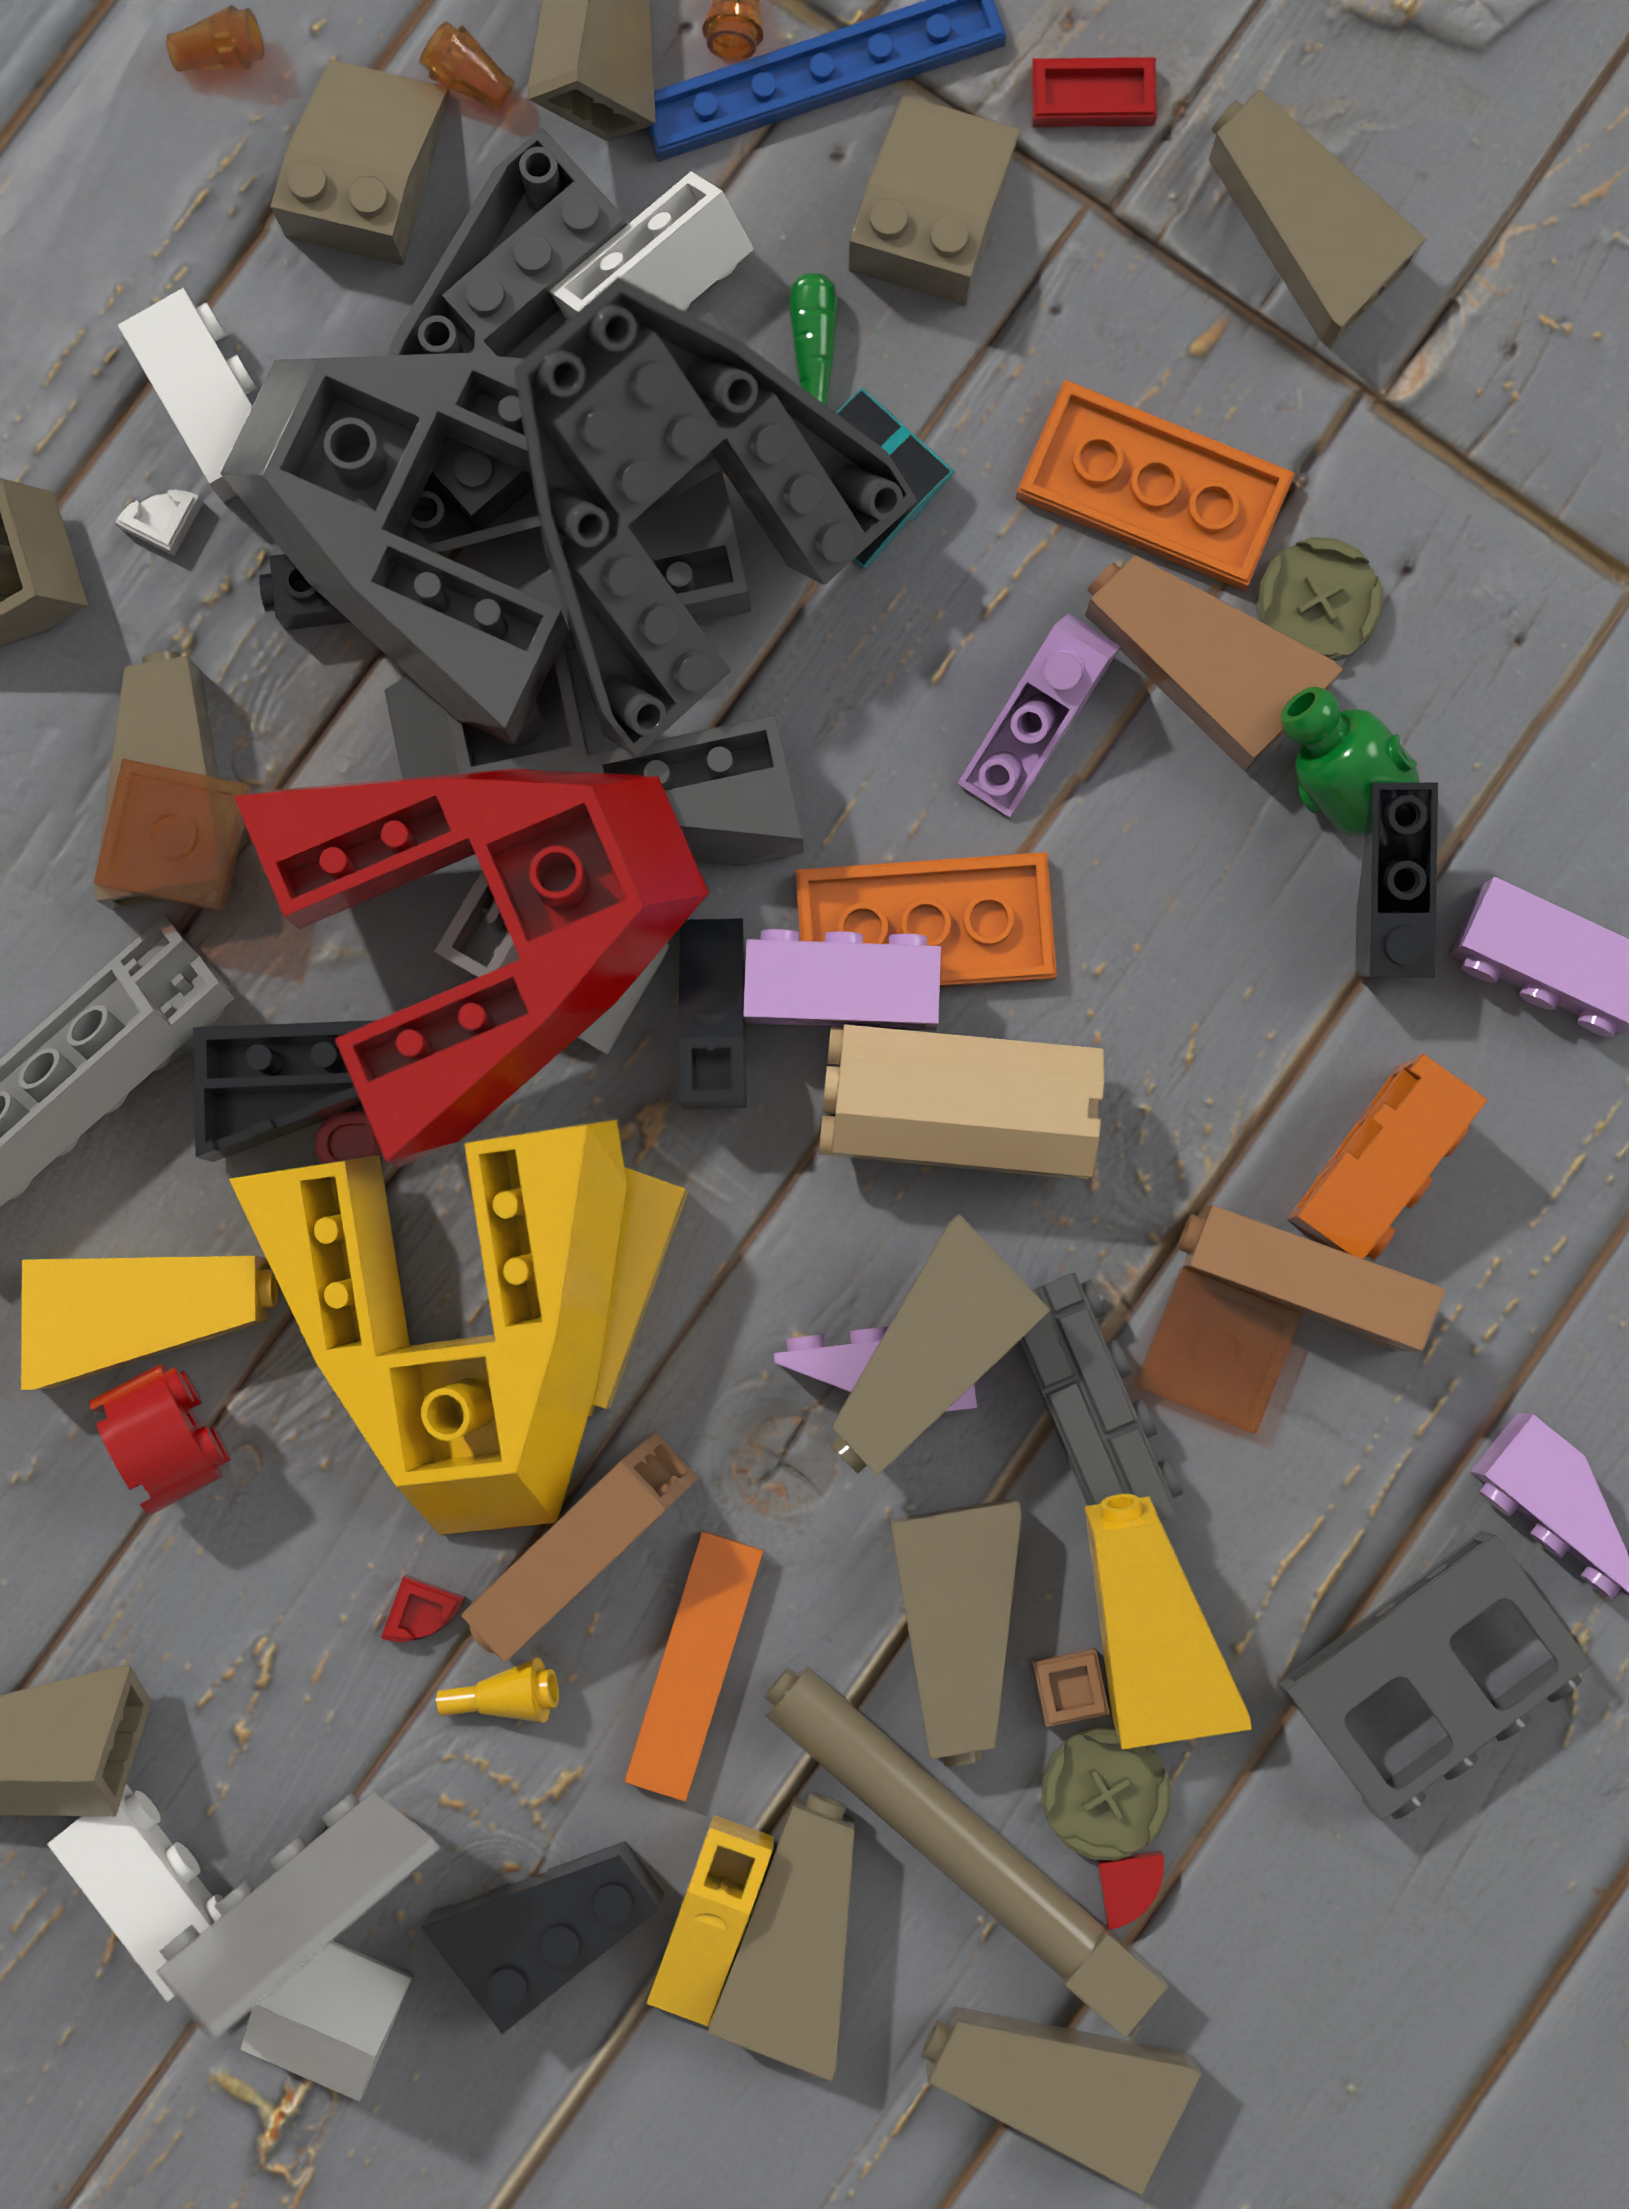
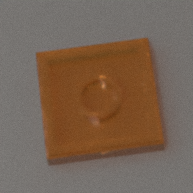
(171, 835)
(1218, 1350)

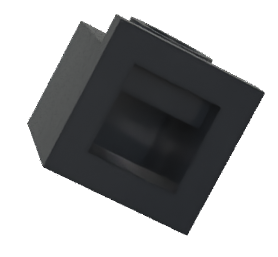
(292, 607)

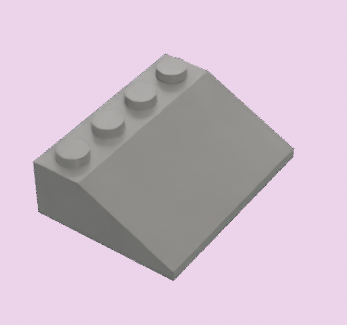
(293, 1912)

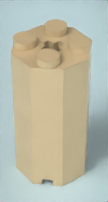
(962, 1102)

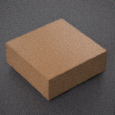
(1070, 1687)

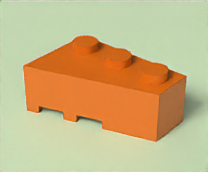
(1388, 1158)

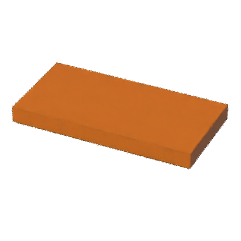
(1154, 485)
(981, 910)

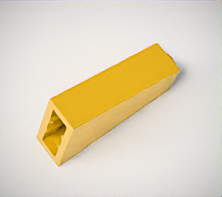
(645, 1234)
(120, 1311)
(1156, 1643)

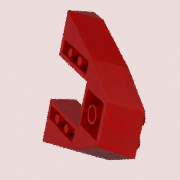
(583, 878)

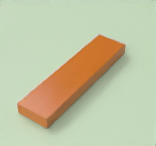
(693, 1666)

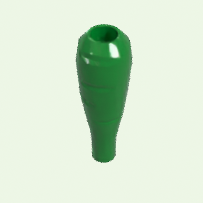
(813, 328)

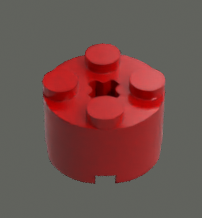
(158, 1436)

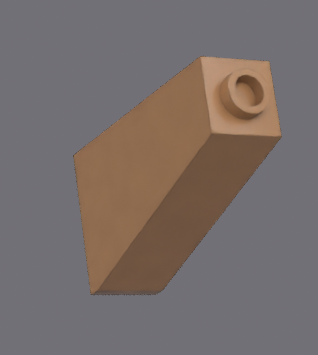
(1206, 655)
(1312, 1279)
(578, 1547)

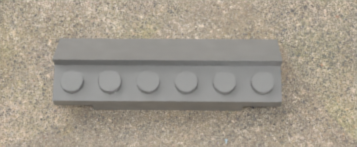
(101, 1048)

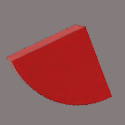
(420, 1610)
(1129, 1886)

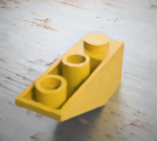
(711, 1920)

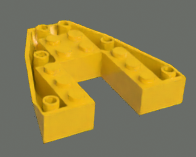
(475, 1424)

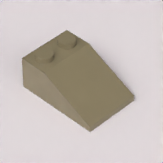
(360, 161)
(932, 199)
(36, 564)

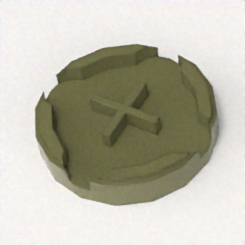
(1321, 596)
(1103, 1796)

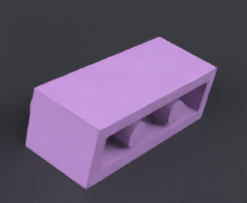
(1547, 955)
(842, 981)

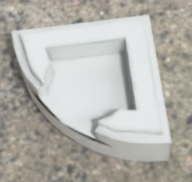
(161, 518)

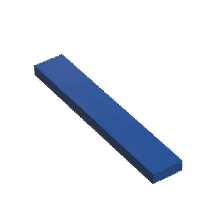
(821, 72)

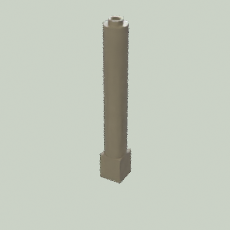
(966, 1849)

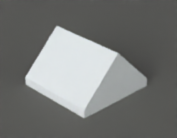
(329, 2019)

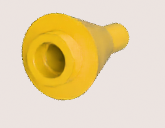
(516, 1693)

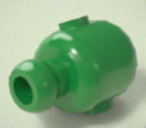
(1342, 757)

